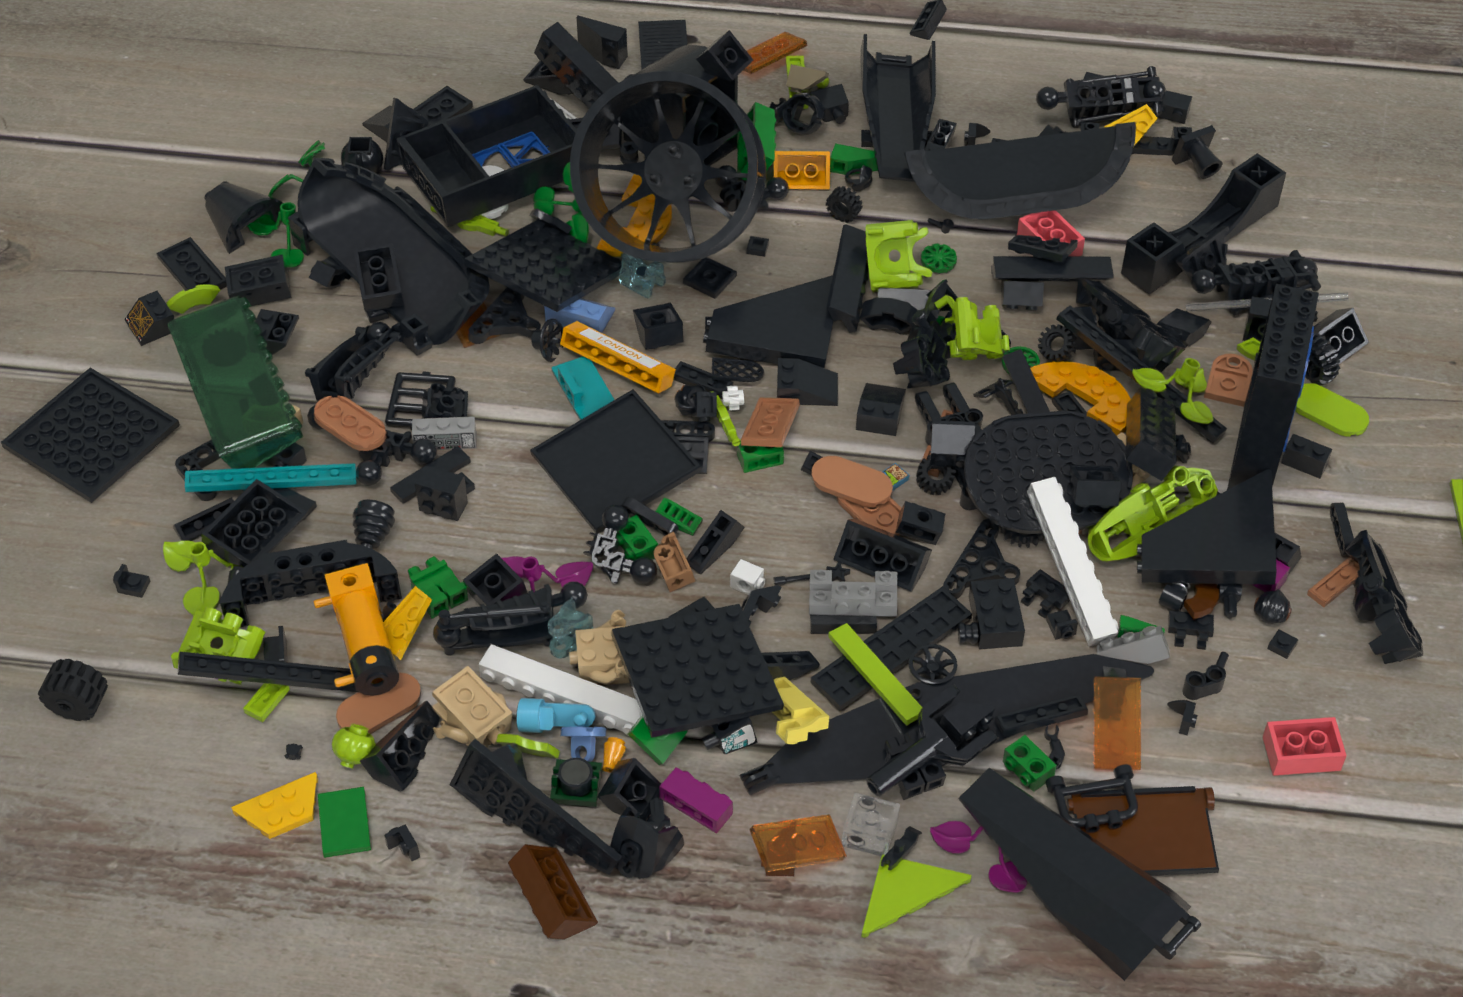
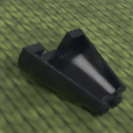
(235, 208)

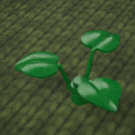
(307, 157)
(544, 201)
(265, 225)

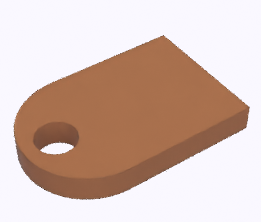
(1229, 382)

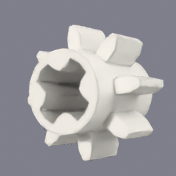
(733, 397)

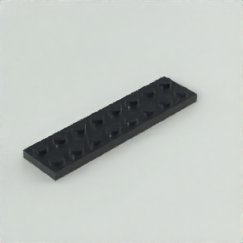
(893, 644)

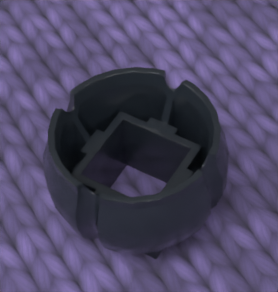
(794, 109)
(364, 153)

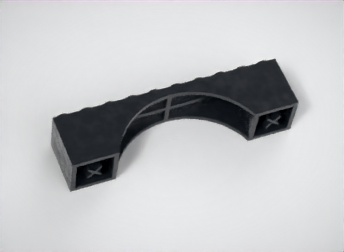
(1245, 197)

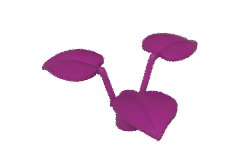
(532, 571)
(956, 838)

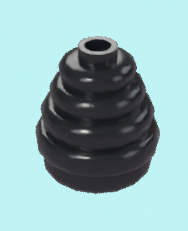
(372, 522)

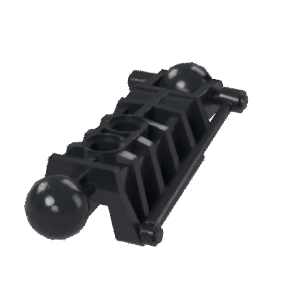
(1100, 108)
(1257, 278)
(350, 363)
(507, 623)

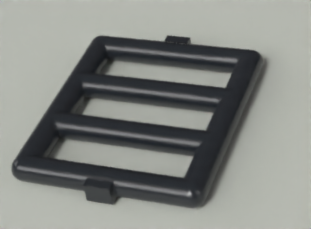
(398, 390)

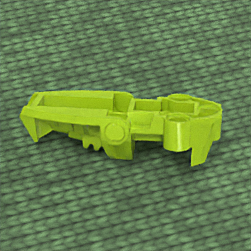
(1145, 511)

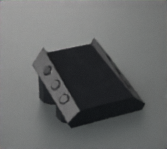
(1187, 324)
(444, 403)

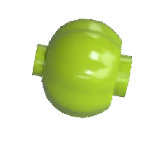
(352, 744)

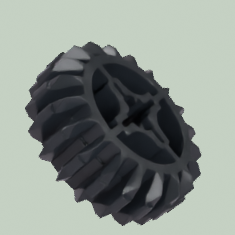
(1322, 361)

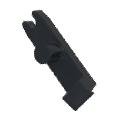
(901, 847)

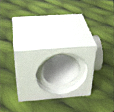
(747, 577)

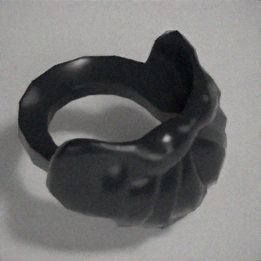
(864, 181)

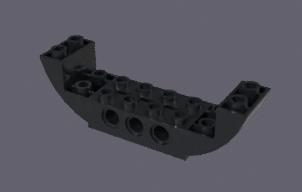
(303, 573)

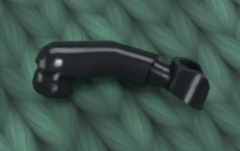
(1057, 753)

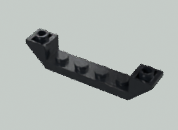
(1151, 145)
(761, 599)

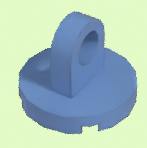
(583, 737)

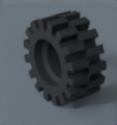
(852, 202)
(1049, 336)
(931, 484)

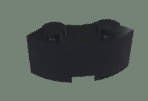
(328, 273)
(888, 314)

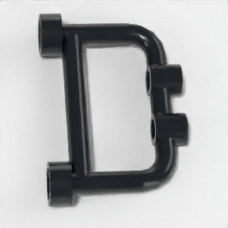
(1092, 821)

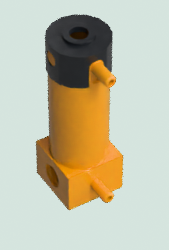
(362, 630)

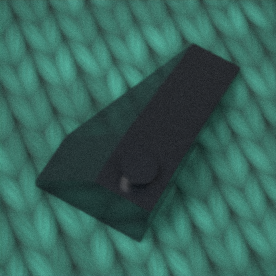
(399, 752)

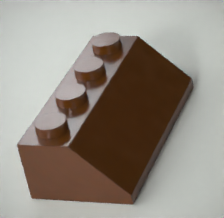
(551, 891)

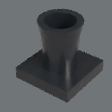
(1196, 148)

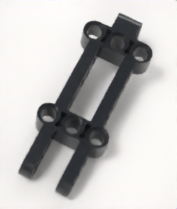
(961, 413)

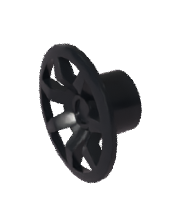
(546, 339)
(932, 667)

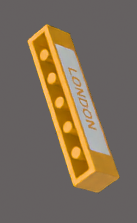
(617, 357)

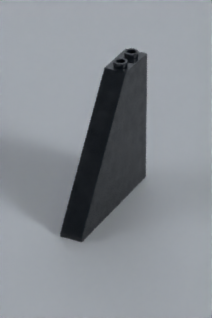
(775, 325)
(1217, 541)

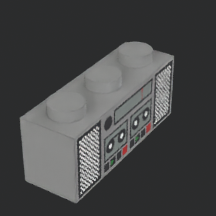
(446, 432)

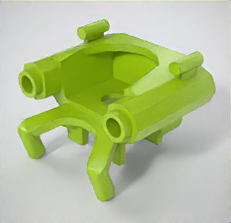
(889, 236)
(974, 334)
(209, 625)

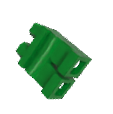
(439, 584)

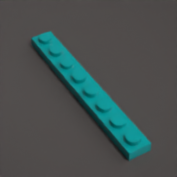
(271, 476)

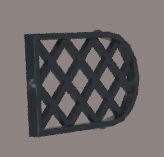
(734, 364)

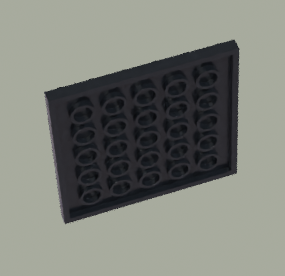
(545, 265)
(90, 434)
(696, 670)

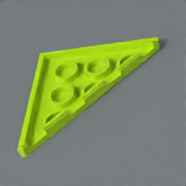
(906, 891)

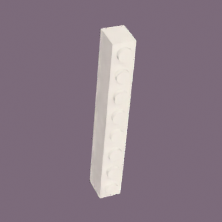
(1072, 561)
(556, 686)

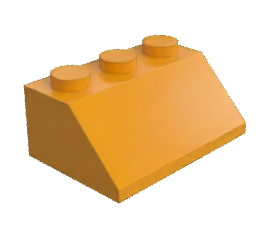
(803, 169)

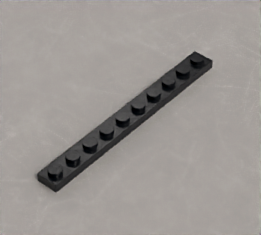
(1127, 362)

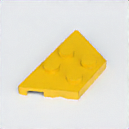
(281, 807)

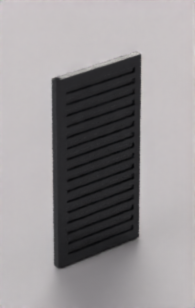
(660, 38)

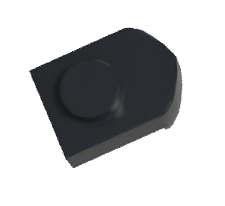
(975, 131)
(1186, 709)

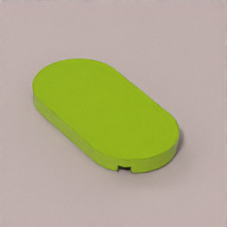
(1332, 411)

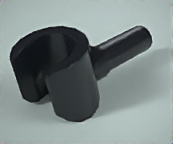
(945, 226)

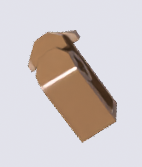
(673, 563)

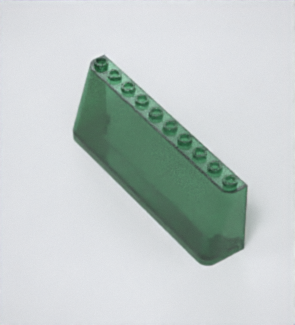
(235, 382)

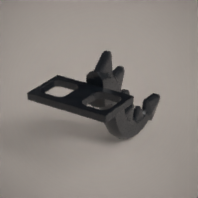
(1002, 393)

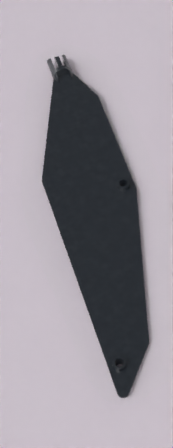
(856, 739)

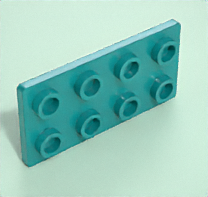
(582, 386)

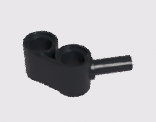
(1204, 684)

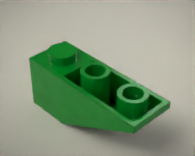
(847, 158)

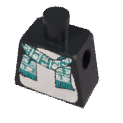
(731, 735)

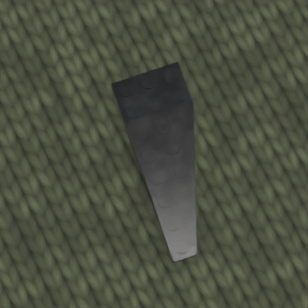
(506, 793)

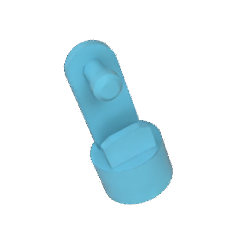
(537, 715)

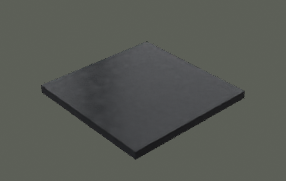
(615, 456)

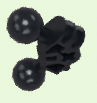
(733, 191)
(395, 444)
(615, 519)

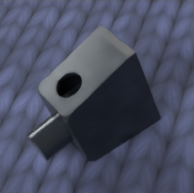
(834, 103)

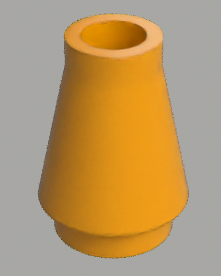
(613, 752)

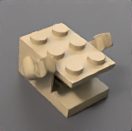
(597, 653)
(470, 710)

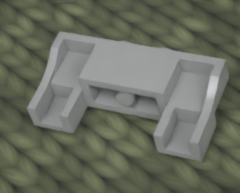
(853, 598)

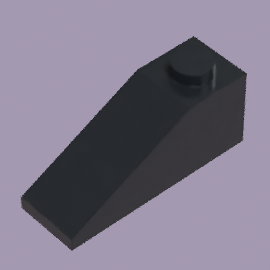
(714, 542)
(790, 664)

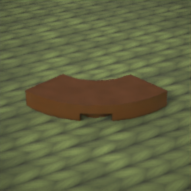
(1204, 600)

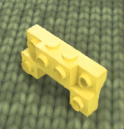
(798, 714)

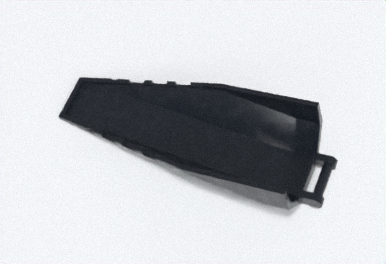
(897, 106)
(1078, 879)

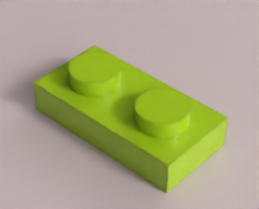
(265, 700)

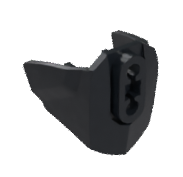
(644, 845)

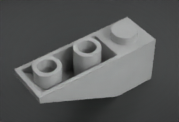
(1140, 647)

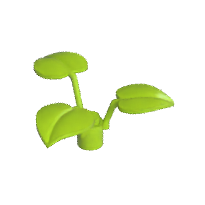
(1188, 376)
(179, 558)

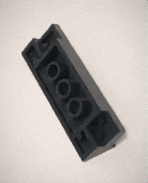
(1044, 270)
(849, 278)

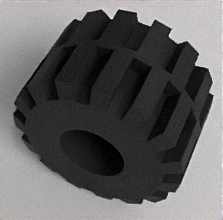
(73, 689)

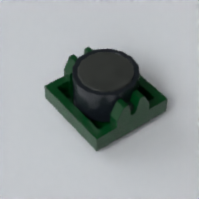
(576, 782)

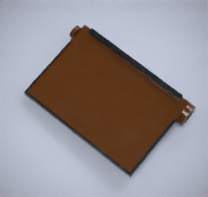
(1164, 836)

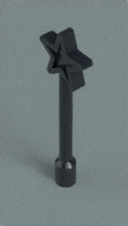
(837, 574)

